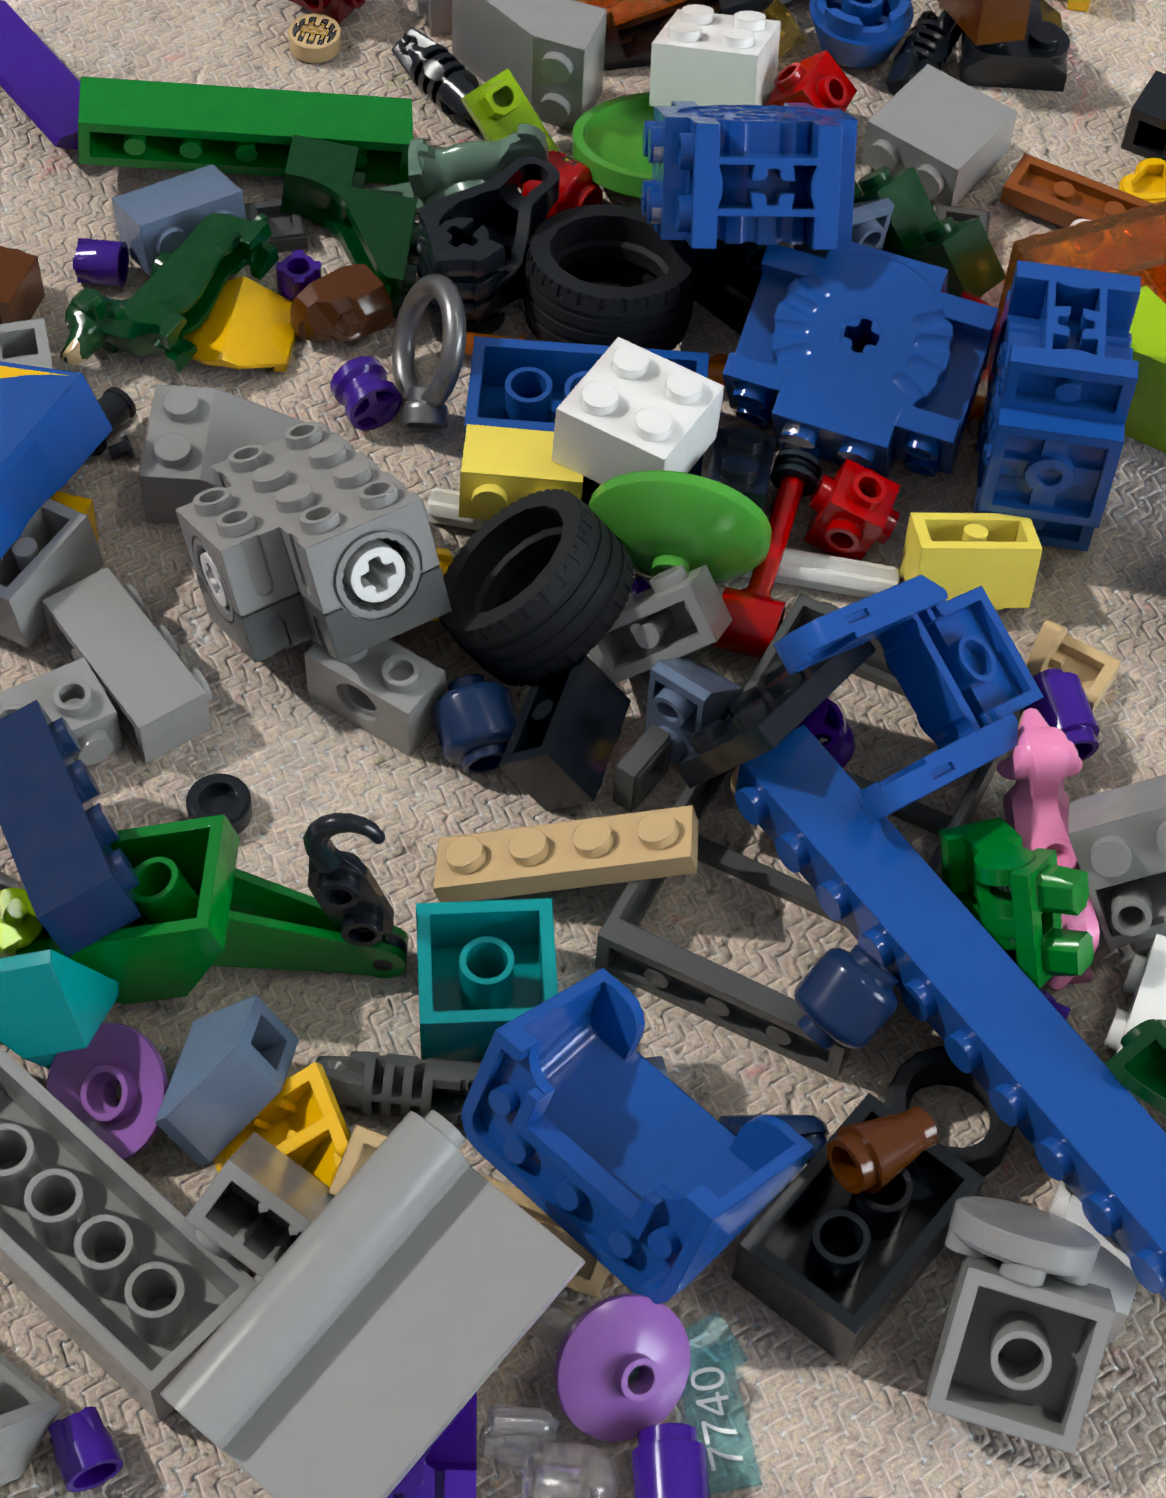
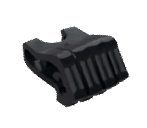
(475, 234)

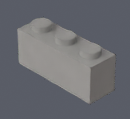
(135, 663)

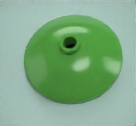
(683, 521)

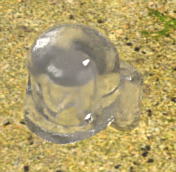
(550, 1468)

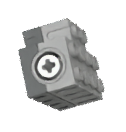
(311, 547)

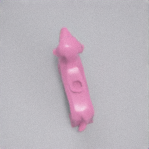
(1040, 808)

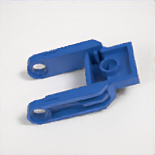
(951, 666)

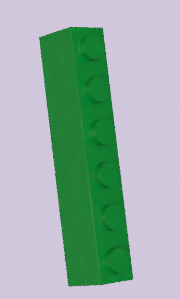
(235, 127)

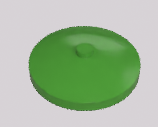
(612, 143)

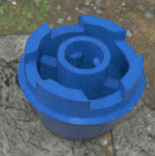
(860, 30)

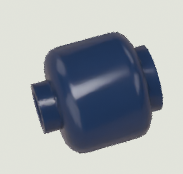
(474, 723)
(846, 998)

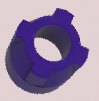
(101, 262)
(296, 273)
(84, 1450)

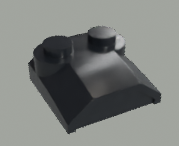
(1020, 64)

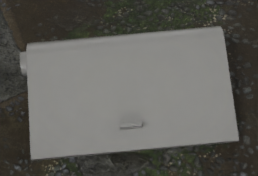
(374, 1323)

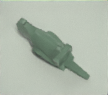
(449, 170)

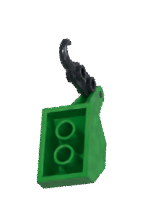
(211, 914)

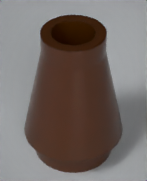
(878, 1149)

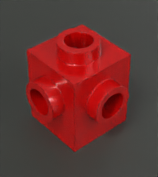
(814, 82)
(852, 511)

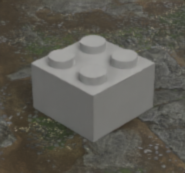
(1020, 1354)

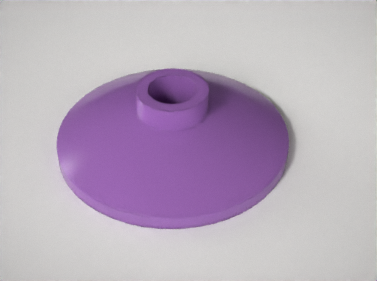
(88, 1083)
(601, 1354)

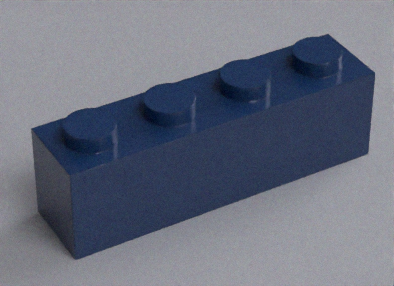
(59, 835)

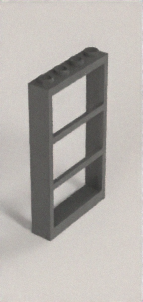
(715, 990)

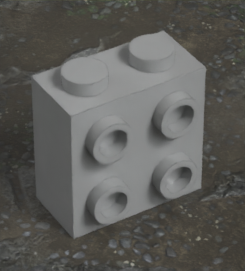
(942, 132)
(257, 1206)

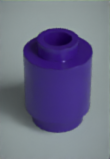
(1067, 708)
(670, 1463)

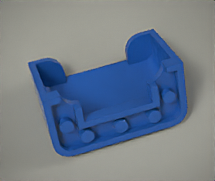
(619, 1145)

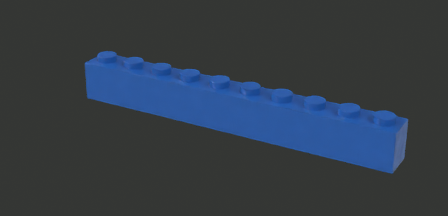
(970, 994)

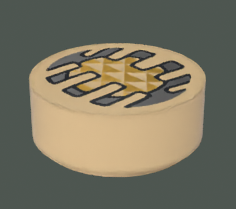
(314, 38)

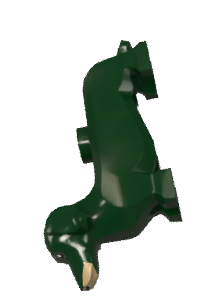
(174, 298)

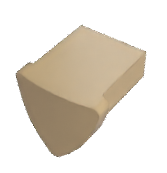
(1060, 651)

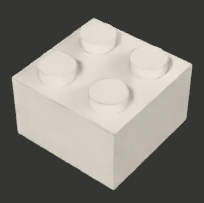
(714, 58)
(636, 416)

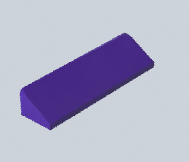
(38, 80)

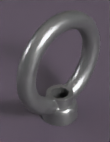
(426, 405)

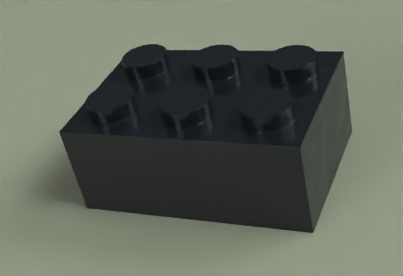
(847, 1259)

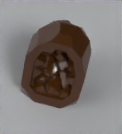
(342, 306)

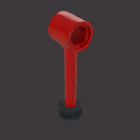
(752, 609)

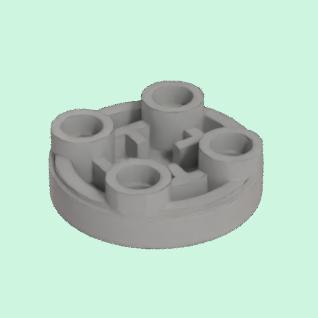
(1024, 1240)

